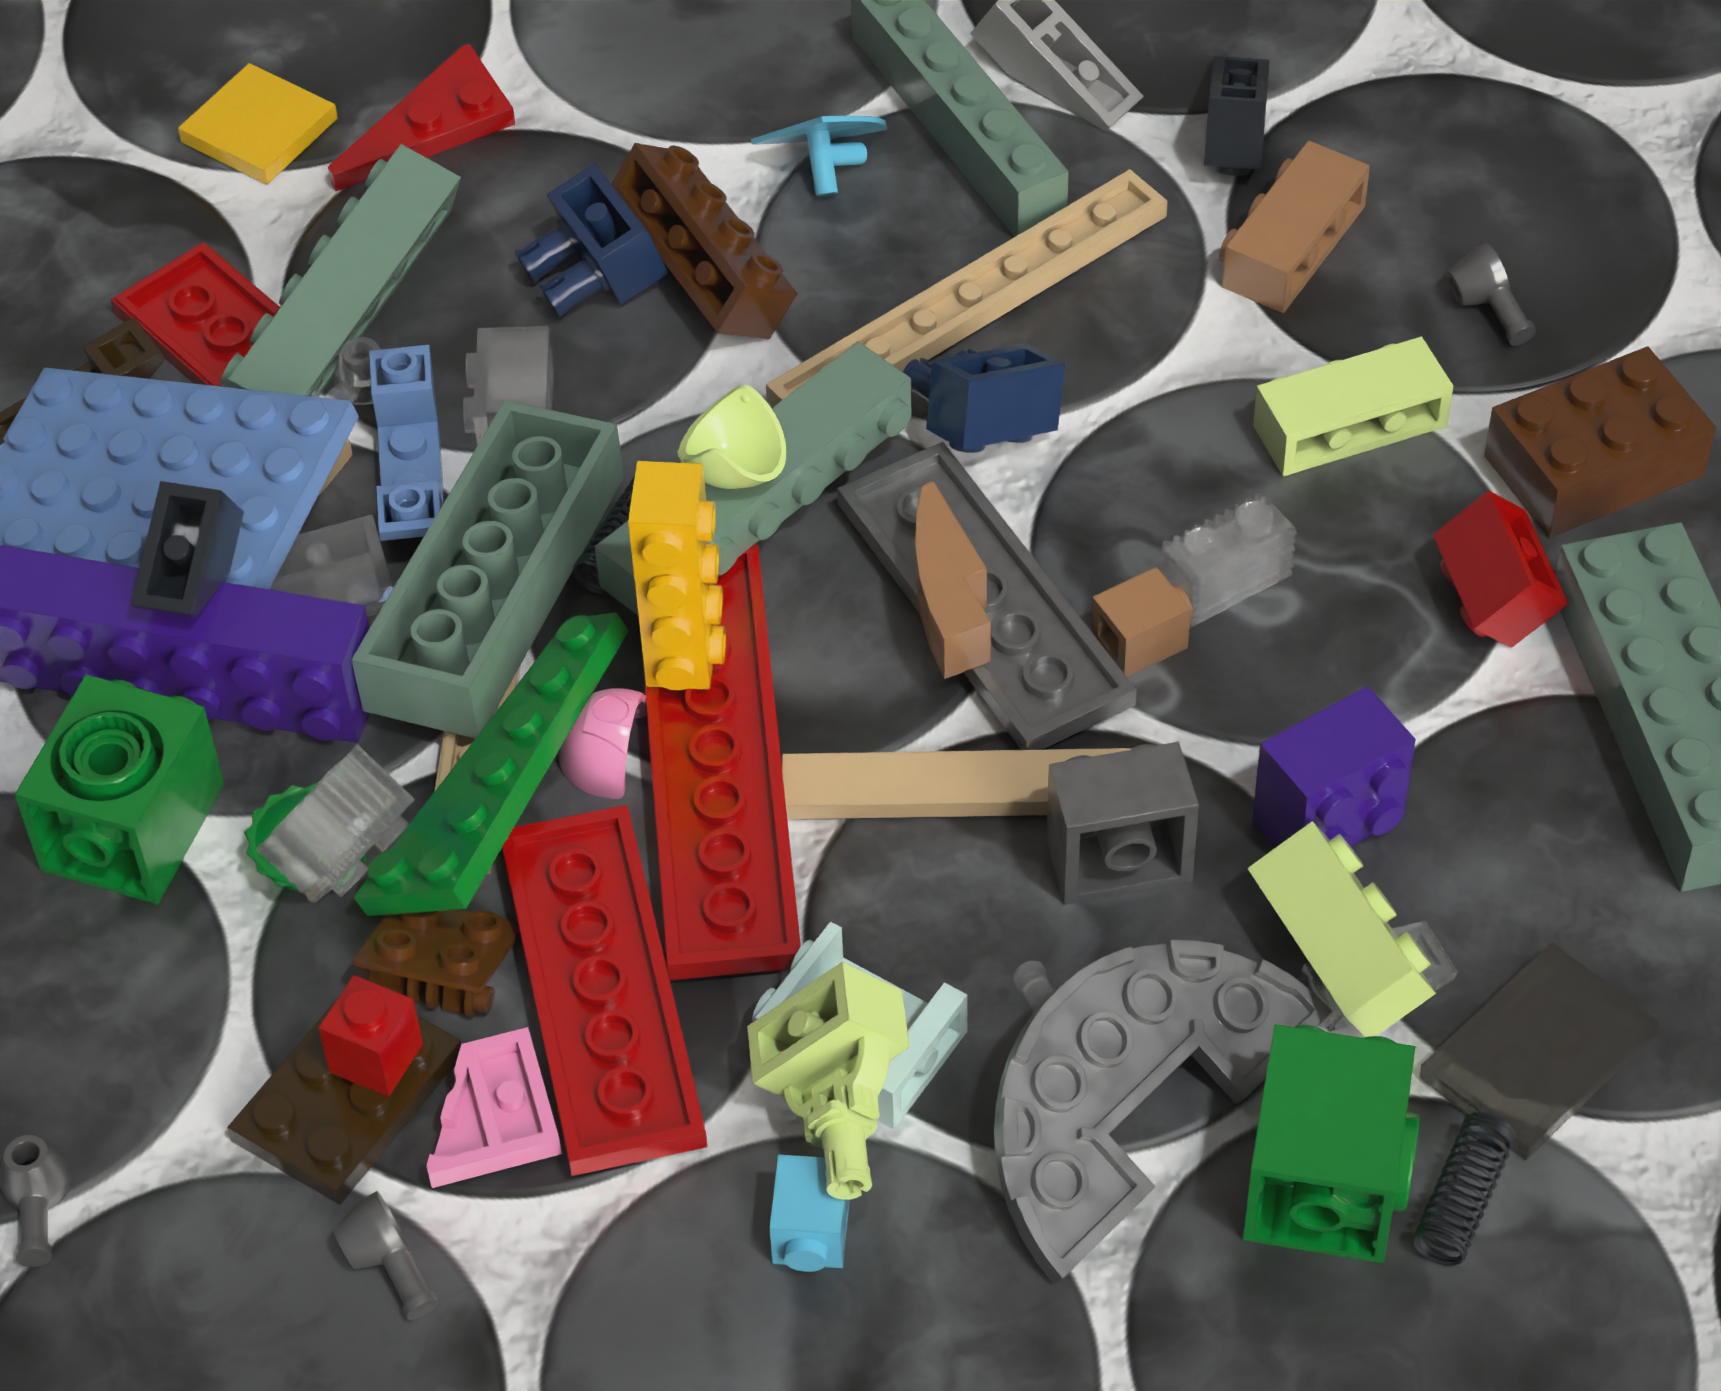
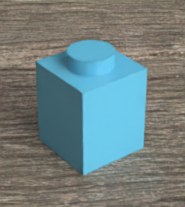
(805, 1220)

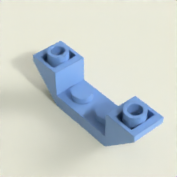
(407, 441)

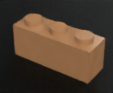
(1294, 226)

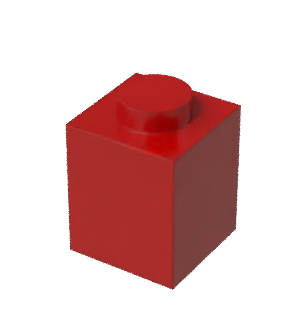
(371, 1035)

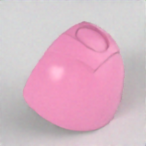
(598, 742)

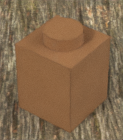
(1142, 621)

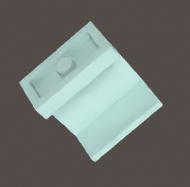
(931, 1027)

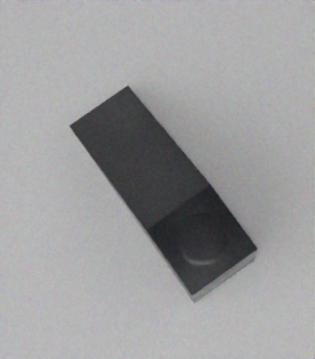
(1236, 114)

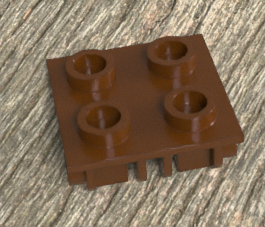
(446, 949)

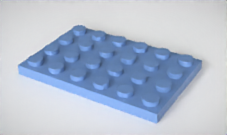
(95, 446)

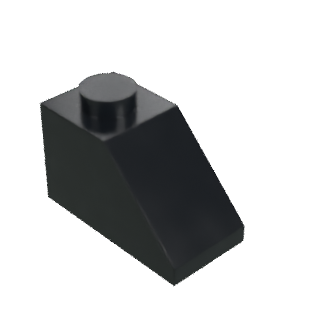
(186, 549)

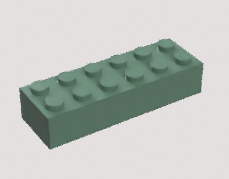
(489, 569)
(1654, 660)

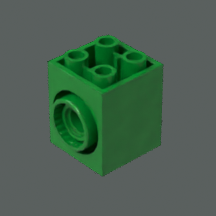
(121, 788)
(1332, 1143)

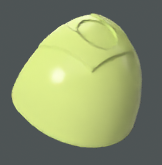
(736, 441)

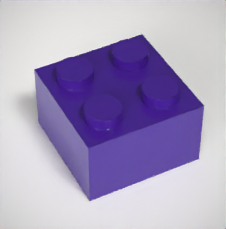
(1336, 769)

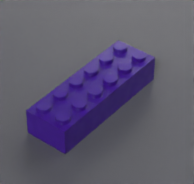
(244, 657)

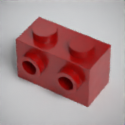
(1499, 570)

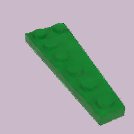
(478, 803)

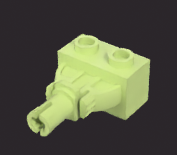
(829, 1061)

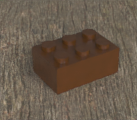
(1599, 441)

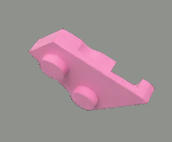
(494, 1112)

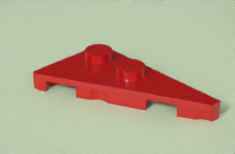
(442, 112)

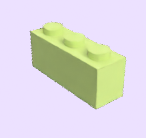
(1352, 406)
(1344, 929)

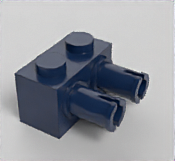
(604, 233)
(990, 395)

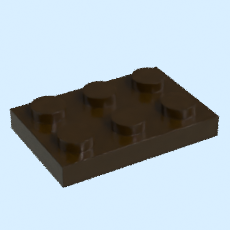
(332, 1128)

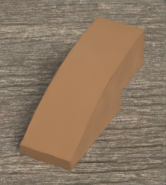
(950, 587)

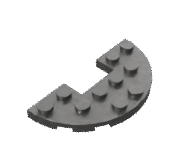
(1099, 1054)

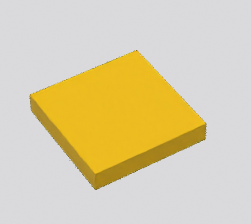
(258, 123)

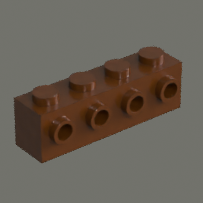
(704, 241)

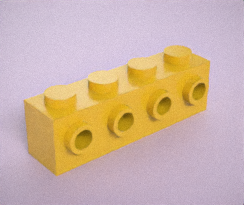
(676, 575)

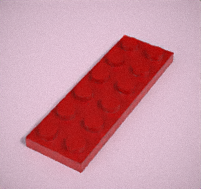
(602, 991)

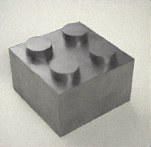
(1121, 822)

